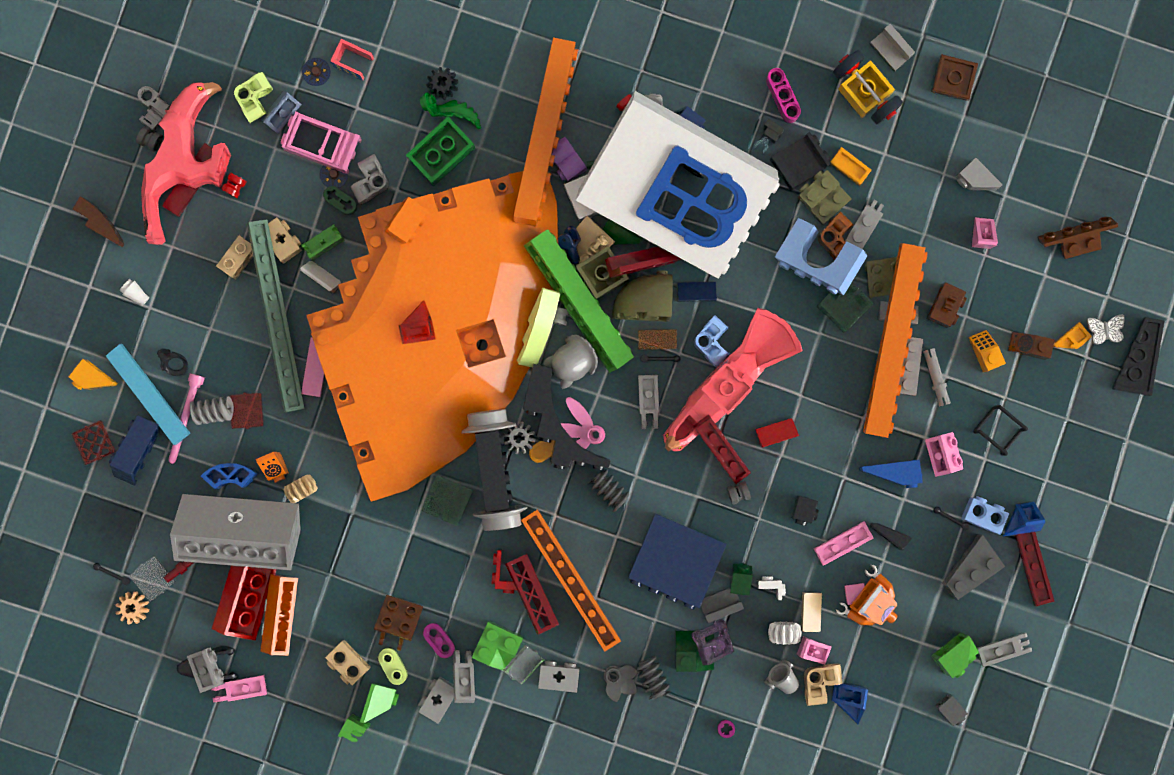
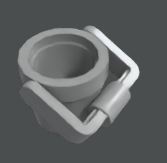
(782, 678)

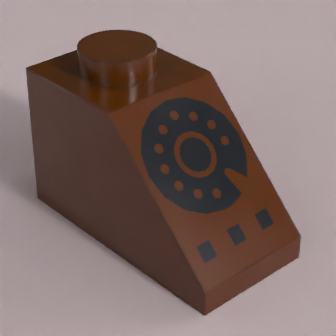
(1031, 345)

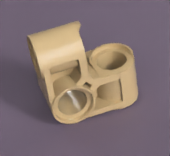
(827, 675)

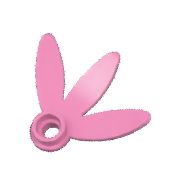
(585, 431)

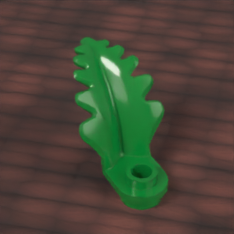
(449, 109)

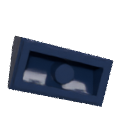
(696, 291)

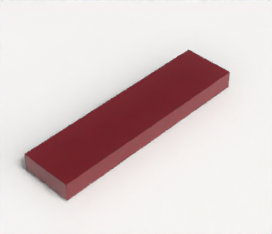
(182, 194)
(721, 449)
(1034, 568)

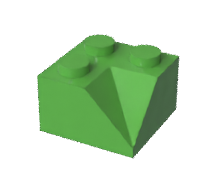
(497, 646)
(956, 655)

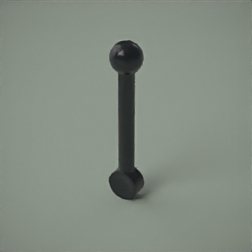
(644, 358)
(937, 510)
(125, 581)

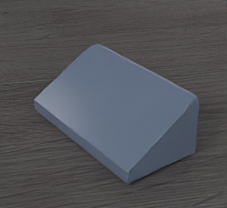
(280, 112)

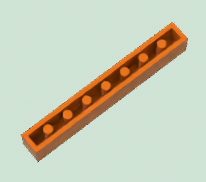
(571, 580)

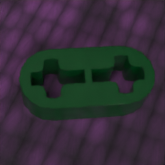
(342, 197)

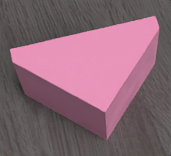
(984, 233)
(813, 650)

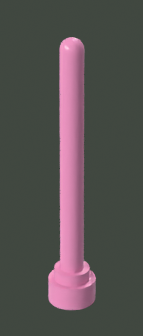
(194, 382)

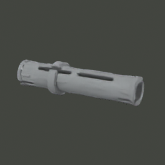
(936, 377)

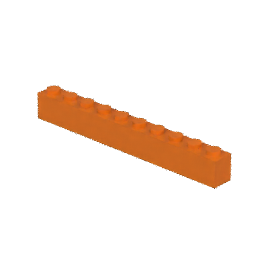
(544, 132)
(894, 340)

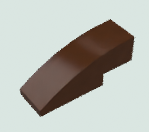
(98, 221)

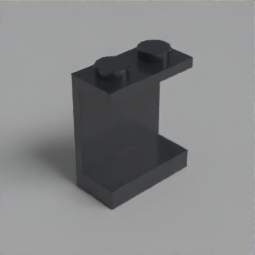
(800, 161)

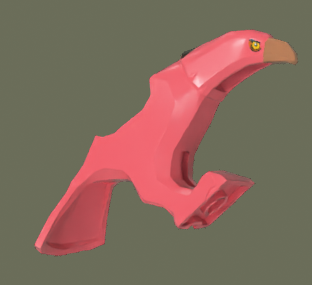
(176, 158)
(765, 344)

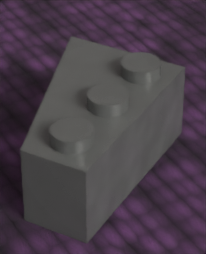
(973, 568)

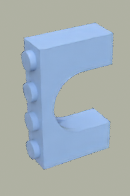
(836, 276)

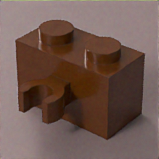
(947, 305)

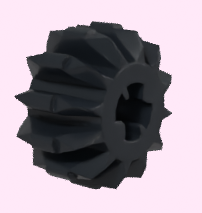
(445, 76)

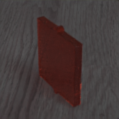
(247, 410)

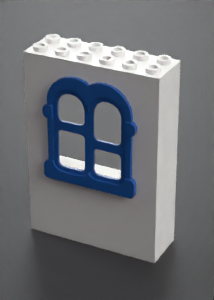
(639, 166)

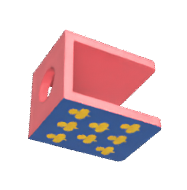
(339, 52)

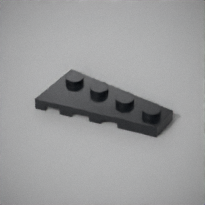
(1142, 359)

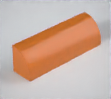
(279, 615)

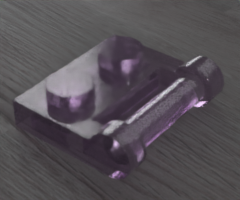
(715, 648)

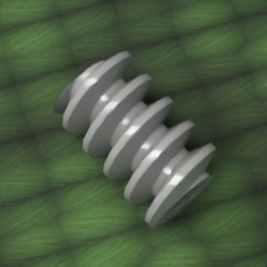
(212, 412)

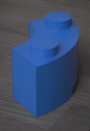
(229, 473)

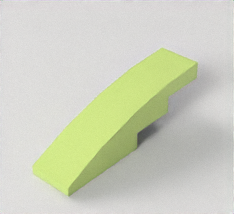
(539, 327)

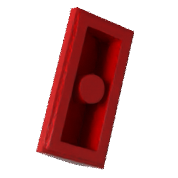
(777, 432)

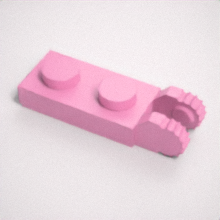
(242, 689)

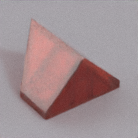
(417, 326)

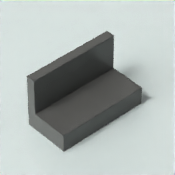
(720, 605)

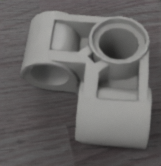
(365, 189)

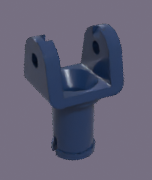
(569, 242)

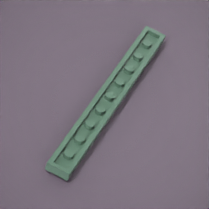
(275, 315)

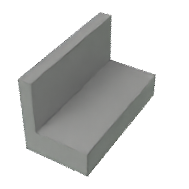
(892, 47)

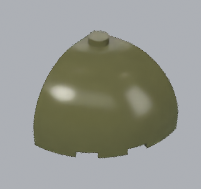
(645, 298)

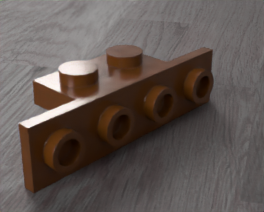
(1080, 238)

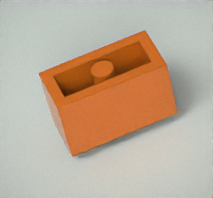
(406, 220)

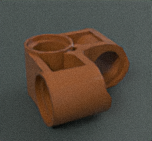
(837, 228)

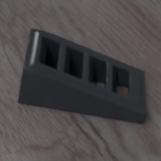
(896, 538)

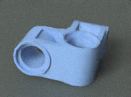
(712, 331)

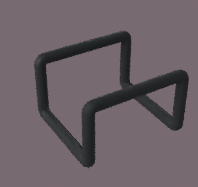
(1003, 451)

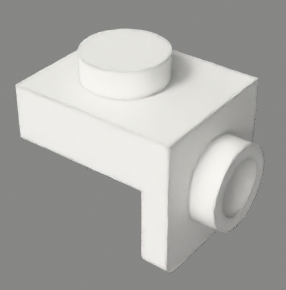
(768, 583)

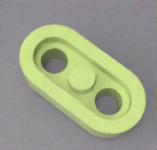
(392, 666)

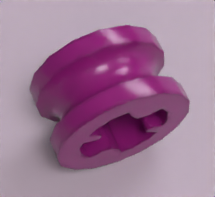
(721, 725)

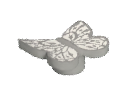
(1106, 330)

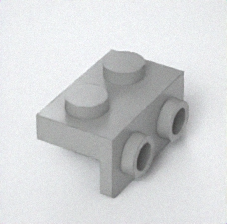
(205, 669)

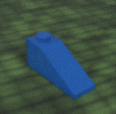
(901, 473)

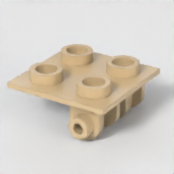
(592, 239)

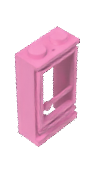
(342, 154)

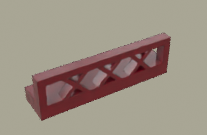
(639, 261)
(535, 591)

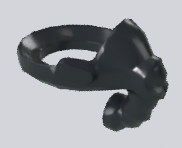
(165, 355)

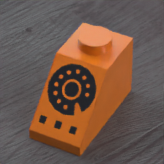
(273, 466)

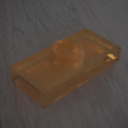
(657, 339)

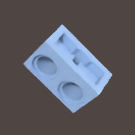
(983, 520)

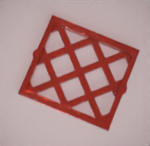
(81, 449)

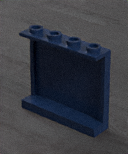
(676, 562)

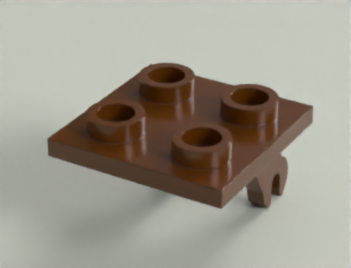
(398, 618)

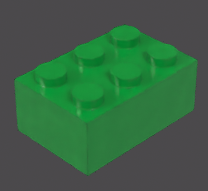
(440, 151)

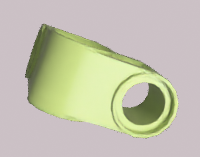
(257, 87)

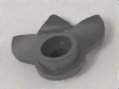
(622, 683)

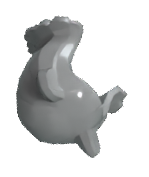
(572, 360)

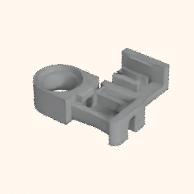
(156, 106)

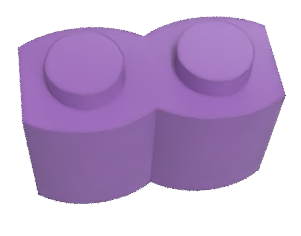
(567, 161)

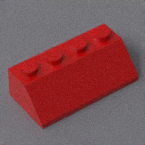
(243, 602)

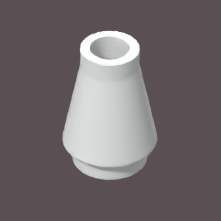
(134, 292)

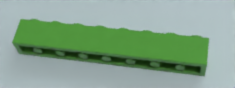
(579, 301)

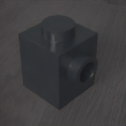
(805, 510)

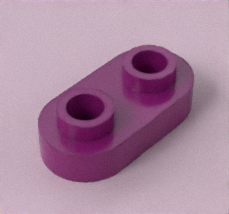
(437, 641)

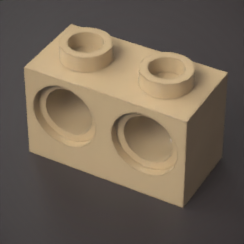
(236, 258)
(352, 658)

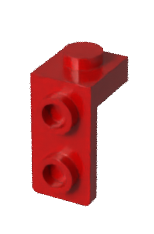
(507, 586)

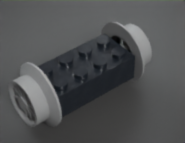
(493, 475)

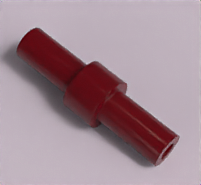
(180, 568)

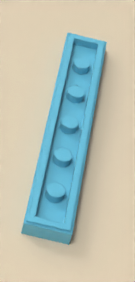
(148, 394)

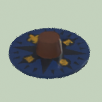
(316, 71)
(332, 177)

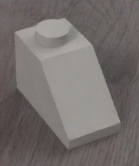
(978, 177)

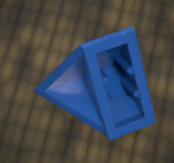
(1025, 519)
(851, 699)

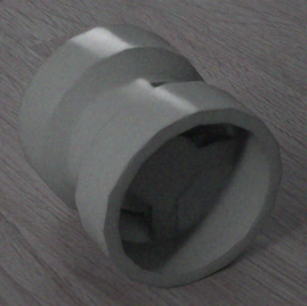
(148, 138)
(743, 492)

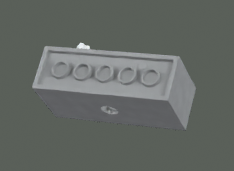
(235, 532)

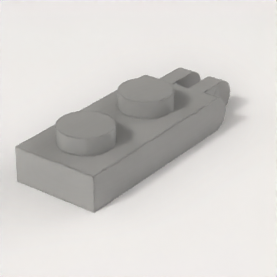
(865, 225)

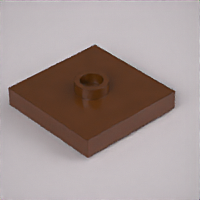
(954, 77)

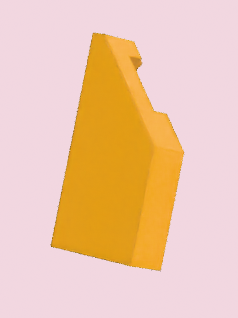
(1073, 338)

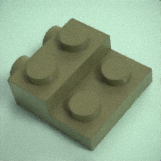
(823, 196)

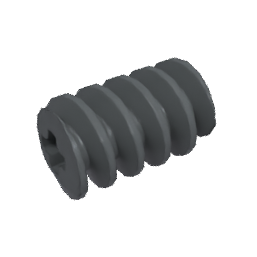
(609, 489)
(652, 677)

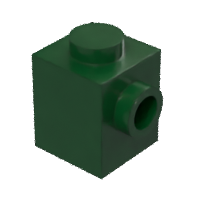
(741, 579)

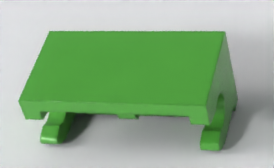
(323, 242)
(354, 727)

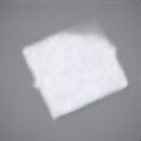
(150, 578)
(523, 664)

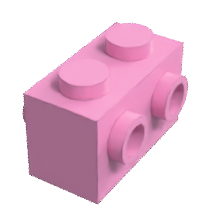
(944, 454)

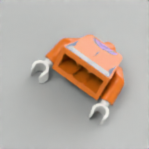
(873, 603)

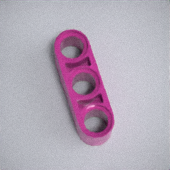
(783, 86)

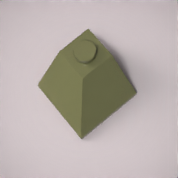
(596, 274)

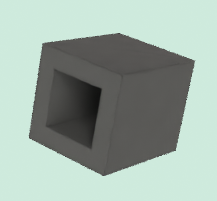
(951, 710)

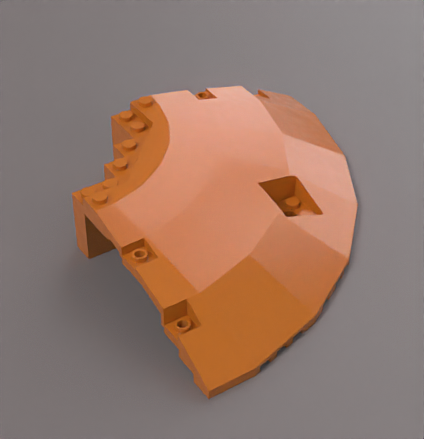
(478, 285)

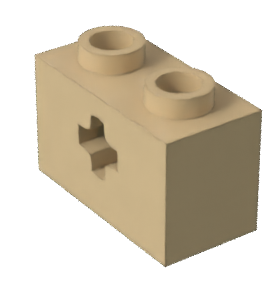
(289, 247)

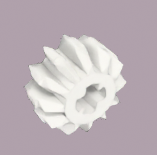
(784, 632)

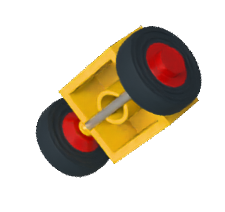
(866, 88)

